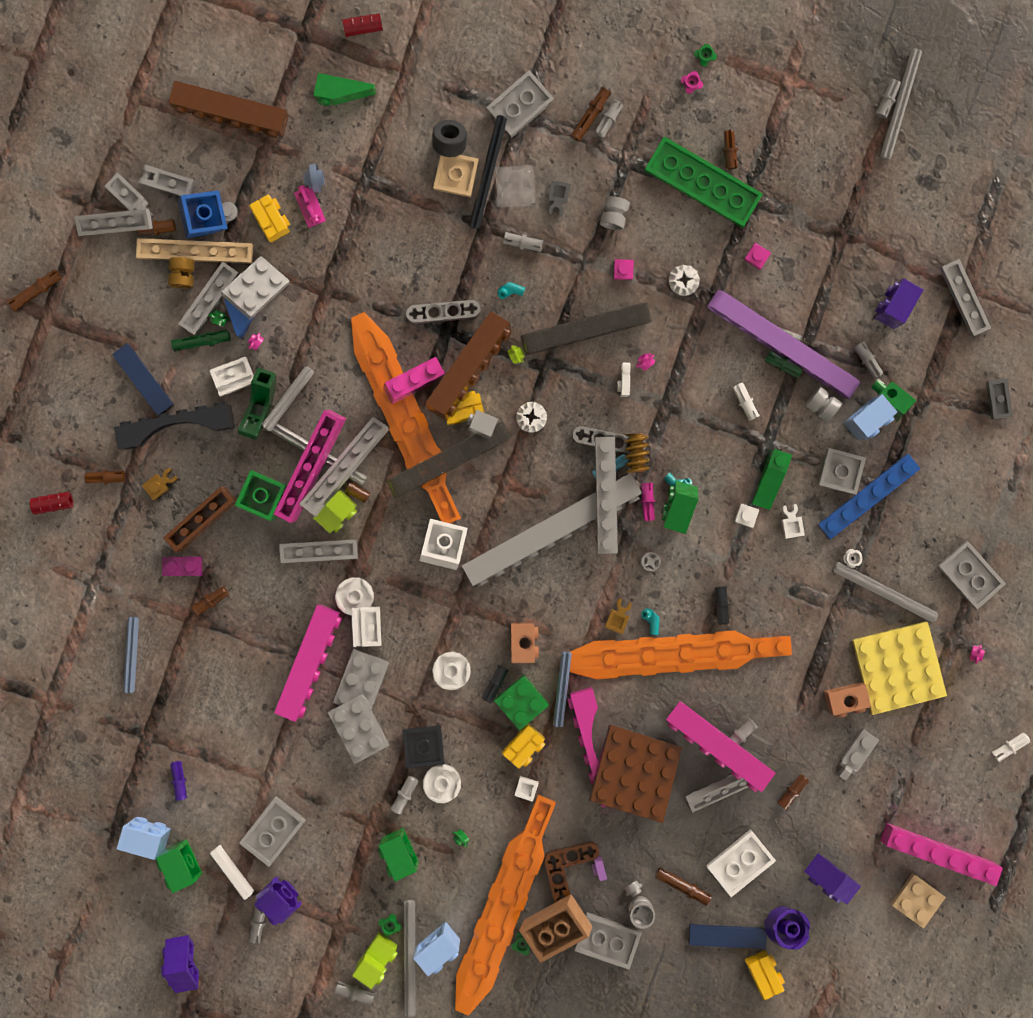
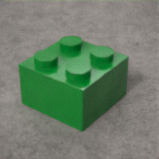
(261, 495)
(680, 506)
(521, 702)
(398, 854)
(178, 866)

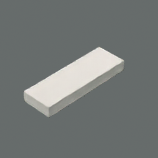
(232, 872)

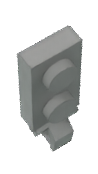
(126, 193)
(856, 753)

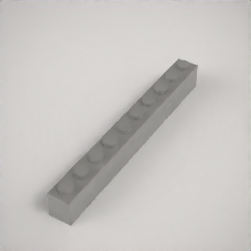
(544, 534)

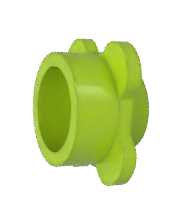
(516, 354)

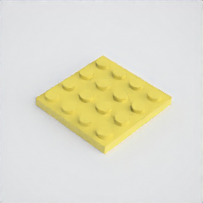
(899, 667)

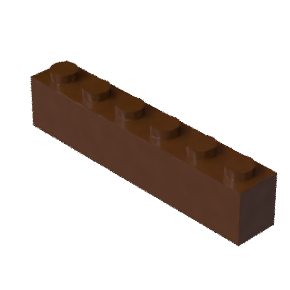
(228, 109)
(468, 366)

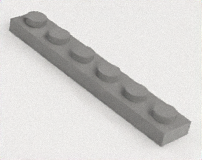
(344, 466)
(606, 495)

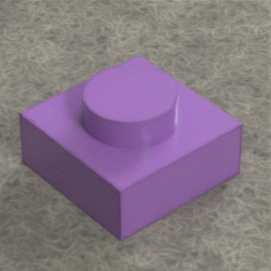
(598, 869)

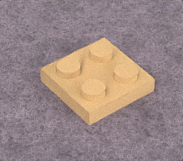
(456, 175)
(918, 900)

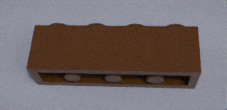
(200, 519)

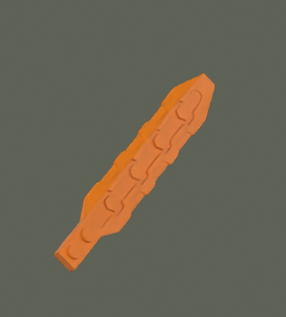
(404, 417)
(673, 654)
(505, 902)

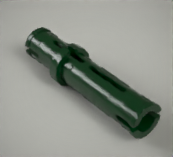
(209, 338)

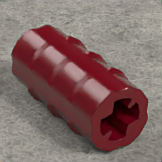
(362, 25)
(51, 503)

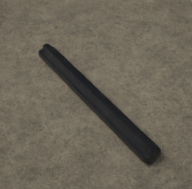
(488, 171)

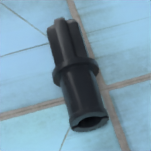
(722, 605)
(495, 684)

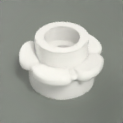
(857, 558)

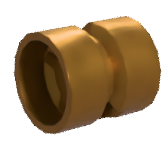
(180, 266)

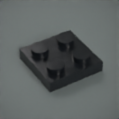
(423, 746)

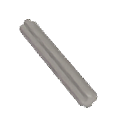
(287, 398)

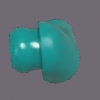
(510, 288)
(670, 480)
(653, 619)

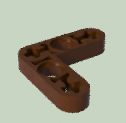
(564, 862)

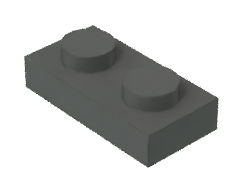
(999, 399)

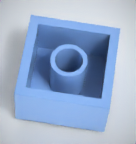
(870, 417)
(144, 838)
(437, 949)

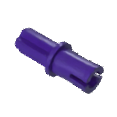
(178, 780)

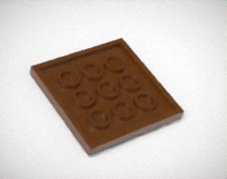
(635, 774)

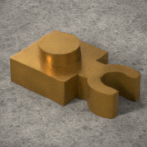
(157, 485)
(617, 619)

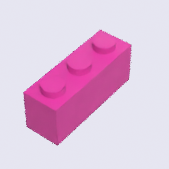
(413, 380)

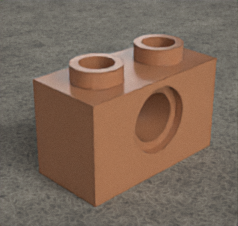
(521, 654)
(836, 696)

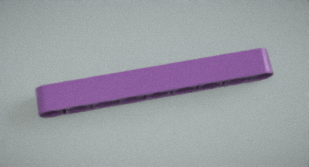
(783, 344)

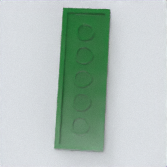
(703, 182)

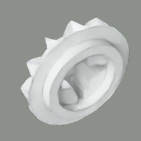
(677, 286)
(523, 422)

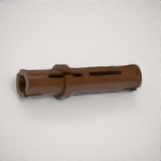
(595, 107)
(41, 285)
(681, 885)

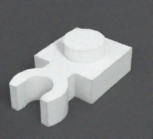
(623, 385)
(792, 525)

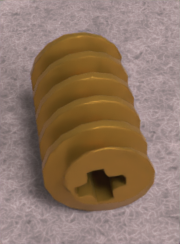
(637, 453)

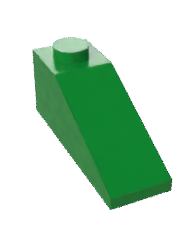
(340, 90)
(771, 478)

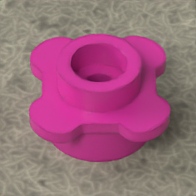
(693, 76)
(255, 341)
(645, 361)
(976, 654)

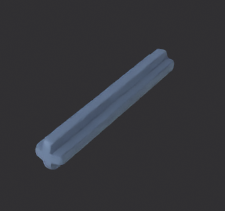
(130, 654)
(562, 689)

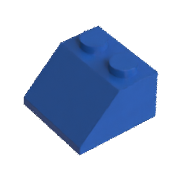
(202, 214)

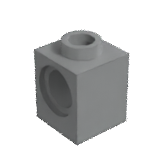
(482, 423)

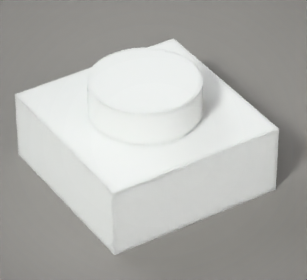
(746, 515)
(526, 788)

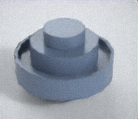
(314, 178)

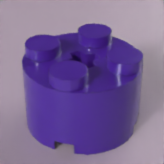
(277, 901)
(787, 918)

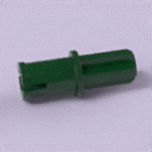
(783, 364)

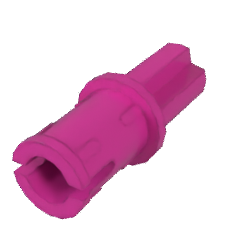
(647, 501)

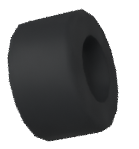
(440, 138)

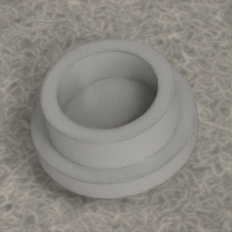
(230, 211)
(633, 889)

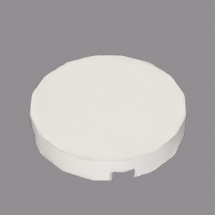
(354, 594)
(451, 670)
(441, 783)

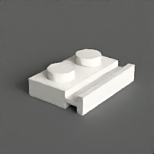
(232, 376)
(366, 626)

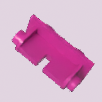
(309, 206)

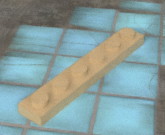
(197, 250)

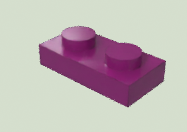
(181, 566)

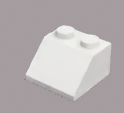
(443, 544)

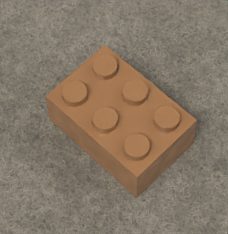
(555, 928)

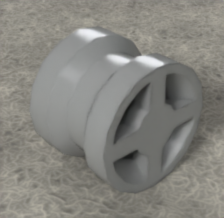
(652, 563)

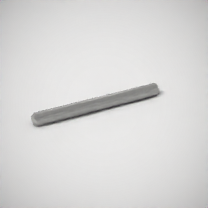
(901, 103)
(302, 443)
(885, 592)
(409, 962)

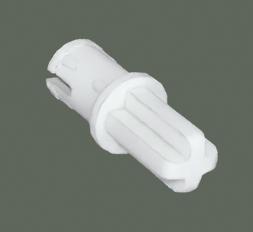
(745, 401)
(1011, 747)

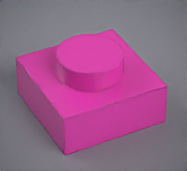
(757, 256)
(623, 269)

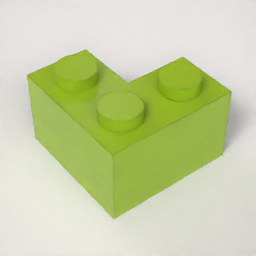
(335, 511)
(372, 964)

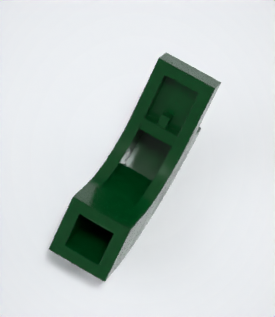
(260, 403)

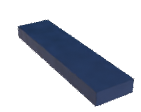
(143, 379)
(727, 936)

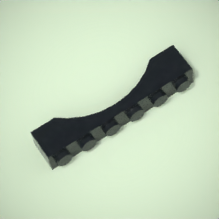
(136, 434)

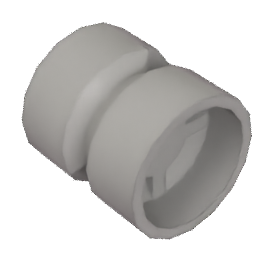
(615, 212)
(823, 404)
(641, 912)

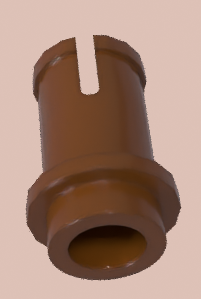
(357, 492)

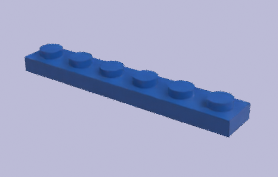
(868, 496)

